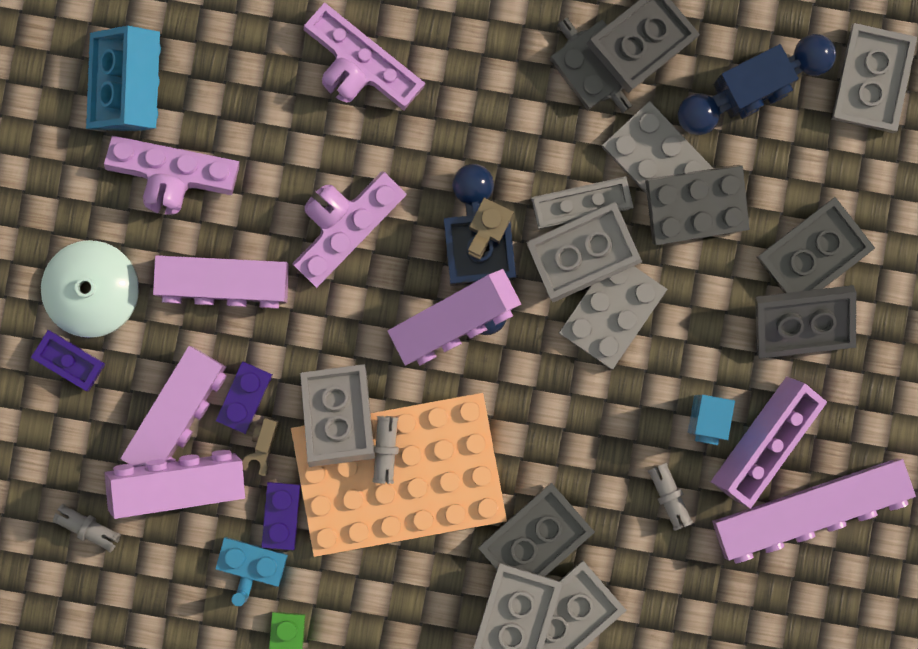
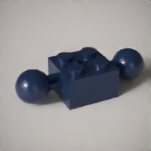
(756, 81)
(470, 187)

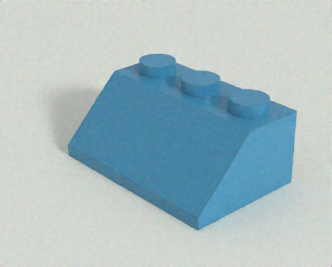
(123, 79)

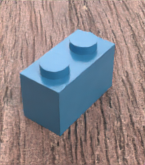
(711, 419)

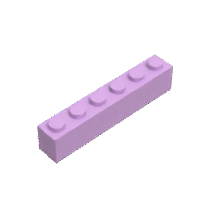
(814, 509)

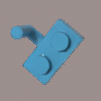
(251, 564)

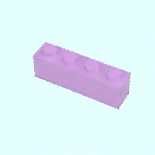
(221, 280)
(454, 317)
(175, 409)
(768, 441)
(174, 484)

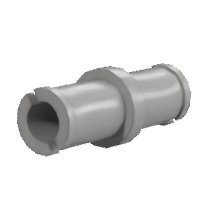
(385, 449)
(670, 496)
(86, 528)

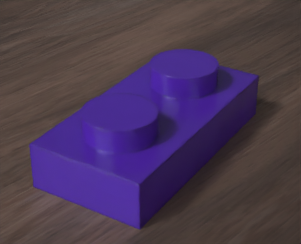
(68, 360)
(244, 397)
(281, 516)

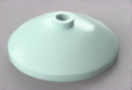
(111, 295)

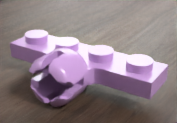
(359, 61)
(170, 171)
(344, 224)

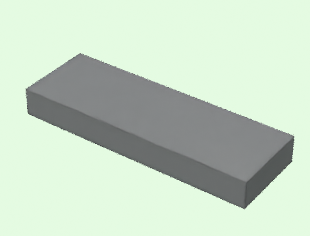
(573, 203)

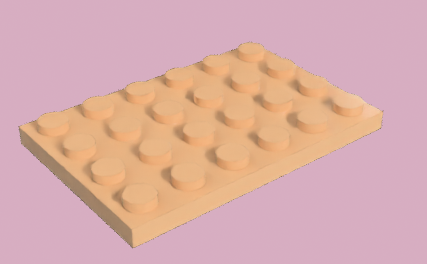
(441, 481)

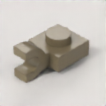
(489, 223)
(264, 437)

